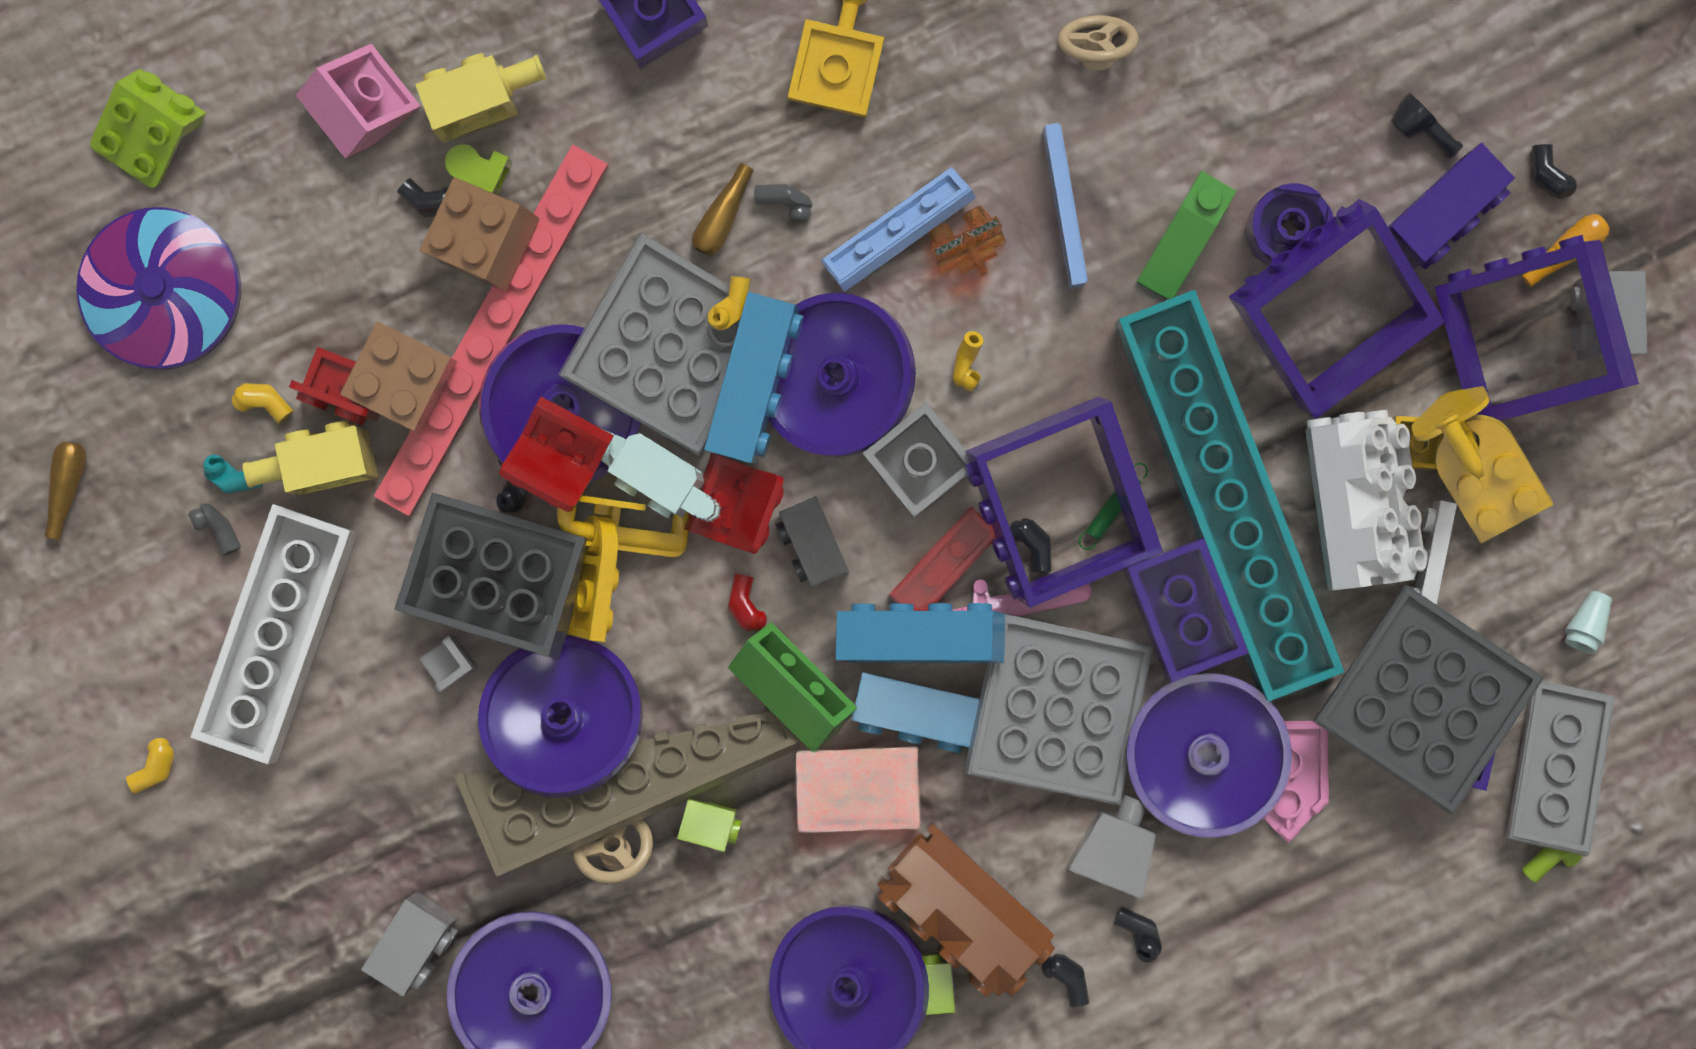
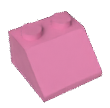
(357, 100)

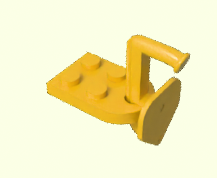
(1485, 477)
(598, 573)

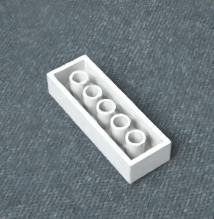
(274, 634)

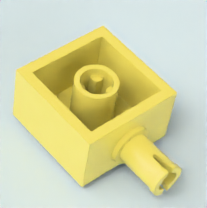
(474, 94)
(317, 461)

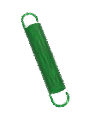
(1105, 516)

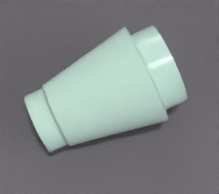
(1589, 624)

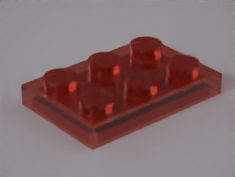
(857, 789)

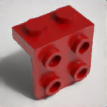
(324, 384)
(556, 455)
(746, 504)

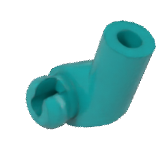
(224, 475)

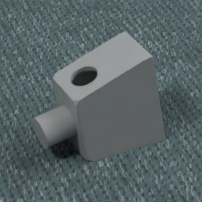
(1116, 849)

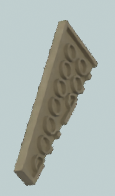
(531, 829)

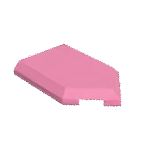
(1308, 780)

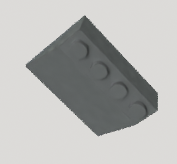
(493, 576)

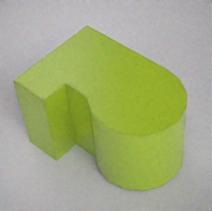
(467, 165)

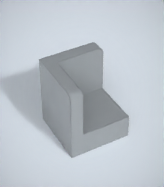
(448, 663)

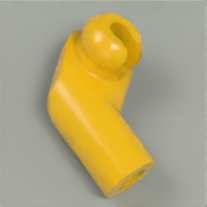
(730, 309)
(964, 360)
(261, 395)
(156, 768)

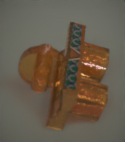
(969, 248)

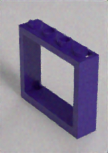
(1602, 307)
(1369, 356)
(1126, 485)

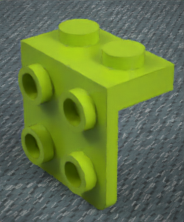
(144, 126)

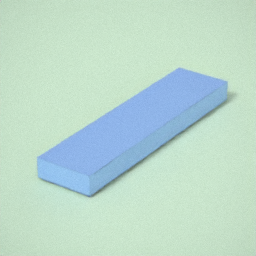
(1064, 205)
(898, 229)

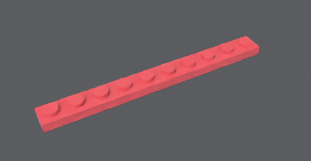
(492, 330)

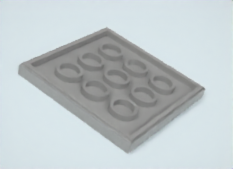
(653, 345)
(1059, 710)

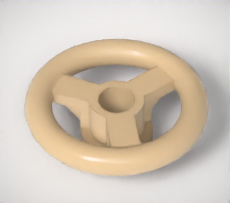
(1096, 47)
(616, 860)

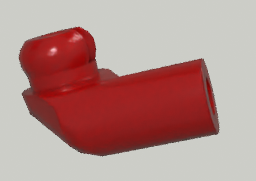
(741, 606)

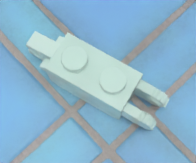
(660, 476)

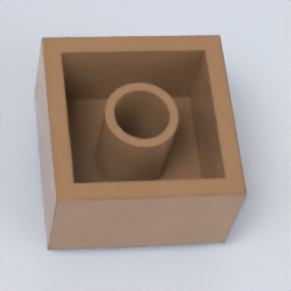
(479, 234)
(398, 377)

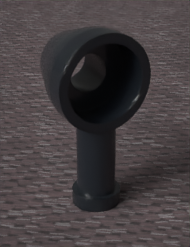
(1414, 118)

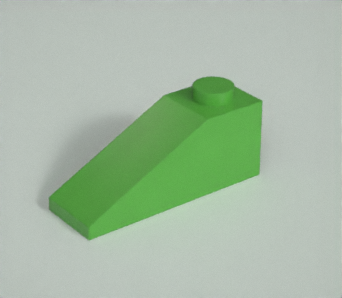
(1186, 235)

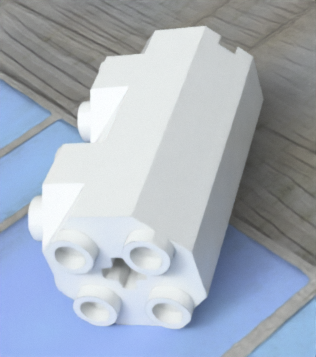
(1359, 487)

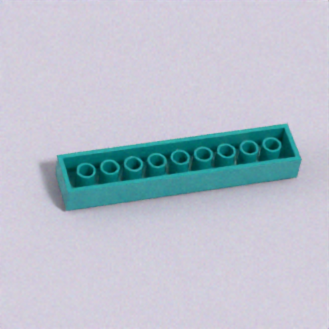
(1229, 494)

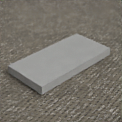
(1560, 768)

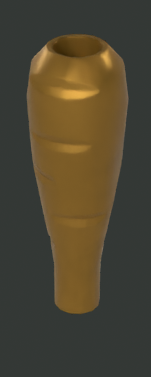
(718, 219)
(65, 476)

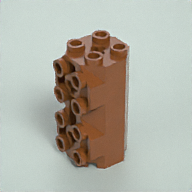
(966, 913)

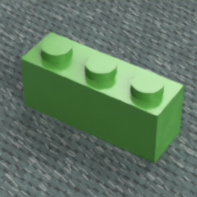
(792, 687)

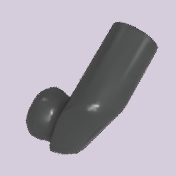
(786, 195)
(219, 526)

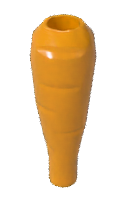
(1591, 227)

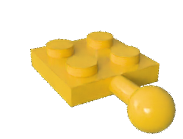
(836, 64)

